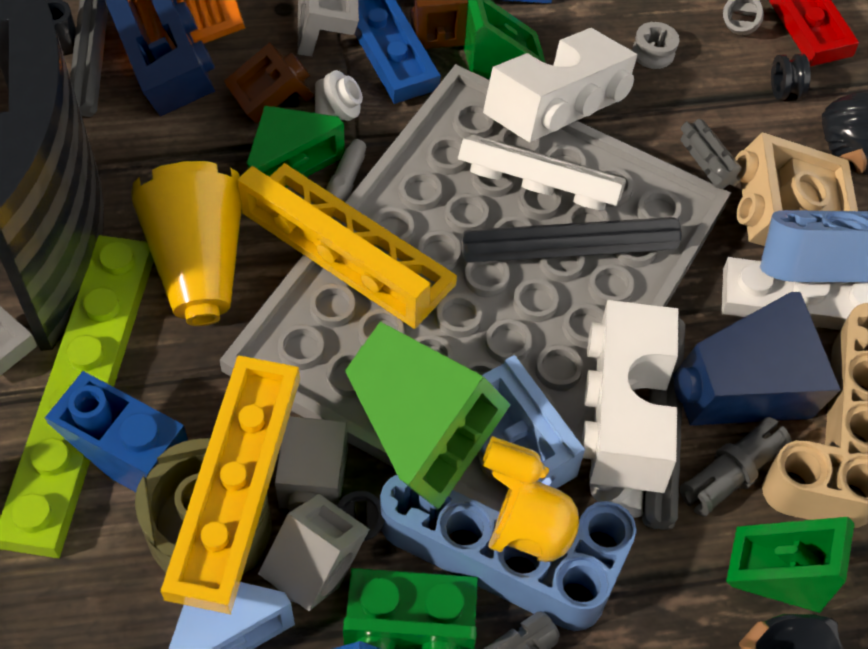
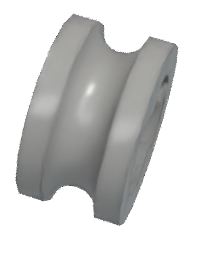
(655, 56)

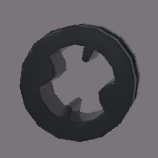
(790, 76)

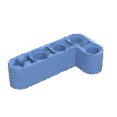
(817, 246)
(536, 591)

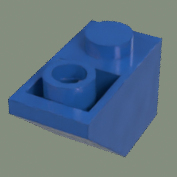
(114, 429)

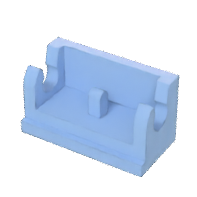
(534, 423)

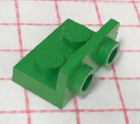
(411, 610)

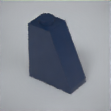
(758, 369)

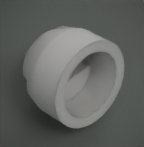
(744, 8)

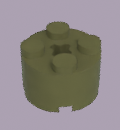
(165, 496)

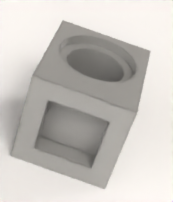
(311, 461)
(313, 551)

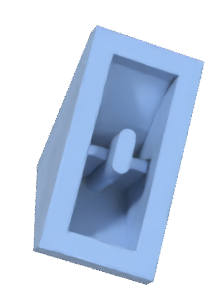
(255, 618)

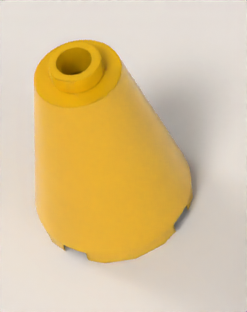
(193, 235)

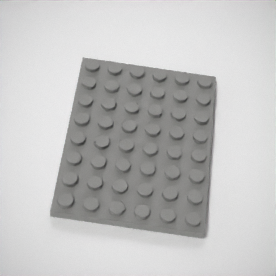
(498, 307)

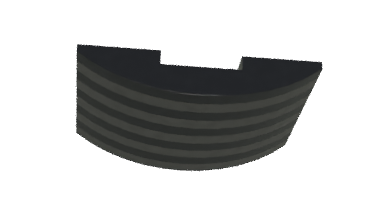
(46, 173)

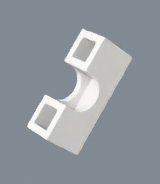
(543, 98)
(631, 439)

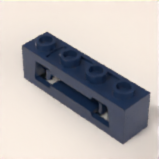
(165, 75)

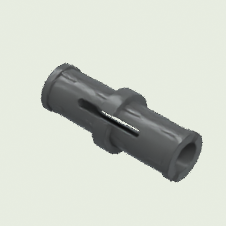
(734, 467)

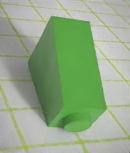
(424, 410)

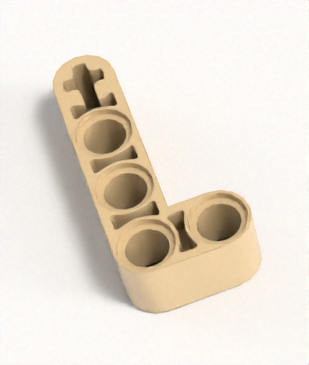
(843, 458)

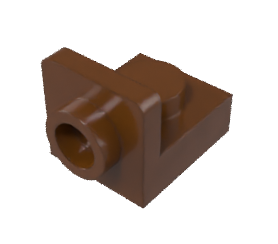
(440, 22)
(268, 81)

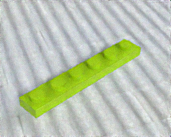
(93, 342)

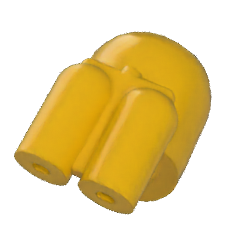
(532, 514)

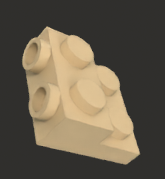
(789, 177)

